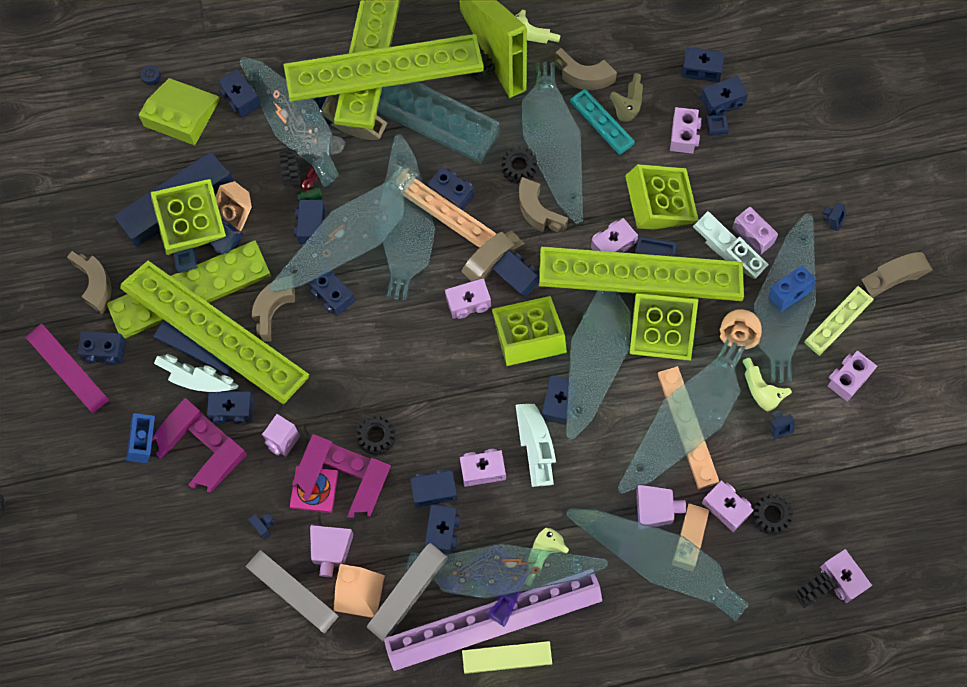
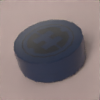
(150, 75)

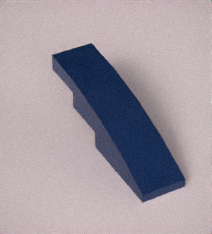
(180, 342)

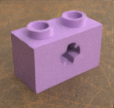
(617, 230)
(478, 296)
(280, 436)
(493, 471)
(732, 516)
(856, 581)

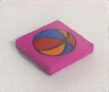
(322, 495)

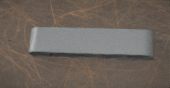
(292, 591)
(407, 592)

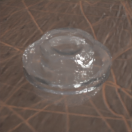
(337, 145)

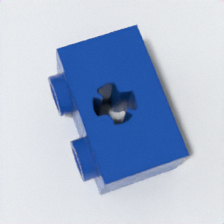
(791, 288)
(140, 438)

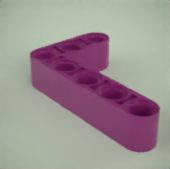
(67, 368)

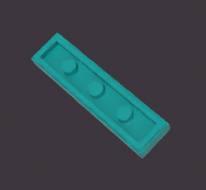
(602, 121)

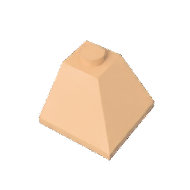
(233, 204)
(358, 591)

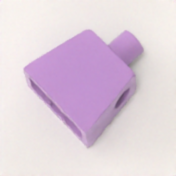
(657, 506)
(329, 547)

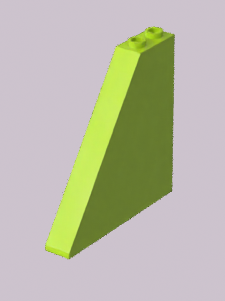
(501, 38)

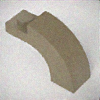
(582, 76)
(329, 110)
(534, 212)
(487, 256)
(896, 271)
(99, 286)
(266, 305)

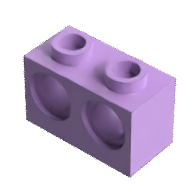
(685, 130)
(754, 230)
(853, 377)

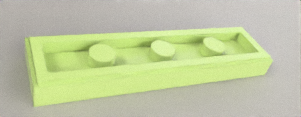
(838, 320)
(507, 657)

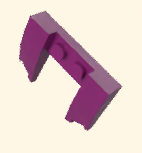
(189, 418)
(323, 452)

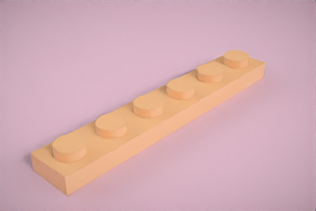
(448, 213)
(698, 458)

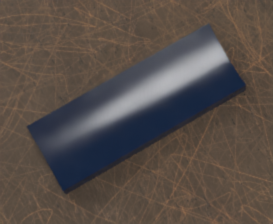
(140, 218)

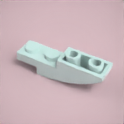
(729, 246)
(195, 378)
(539, 446)

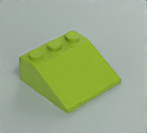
(178, 111)
(661, 197)
(187, 216)
(663, 326)
(529, 330)

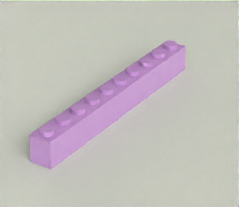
(476, 626)

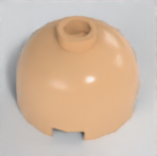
(742, 328)

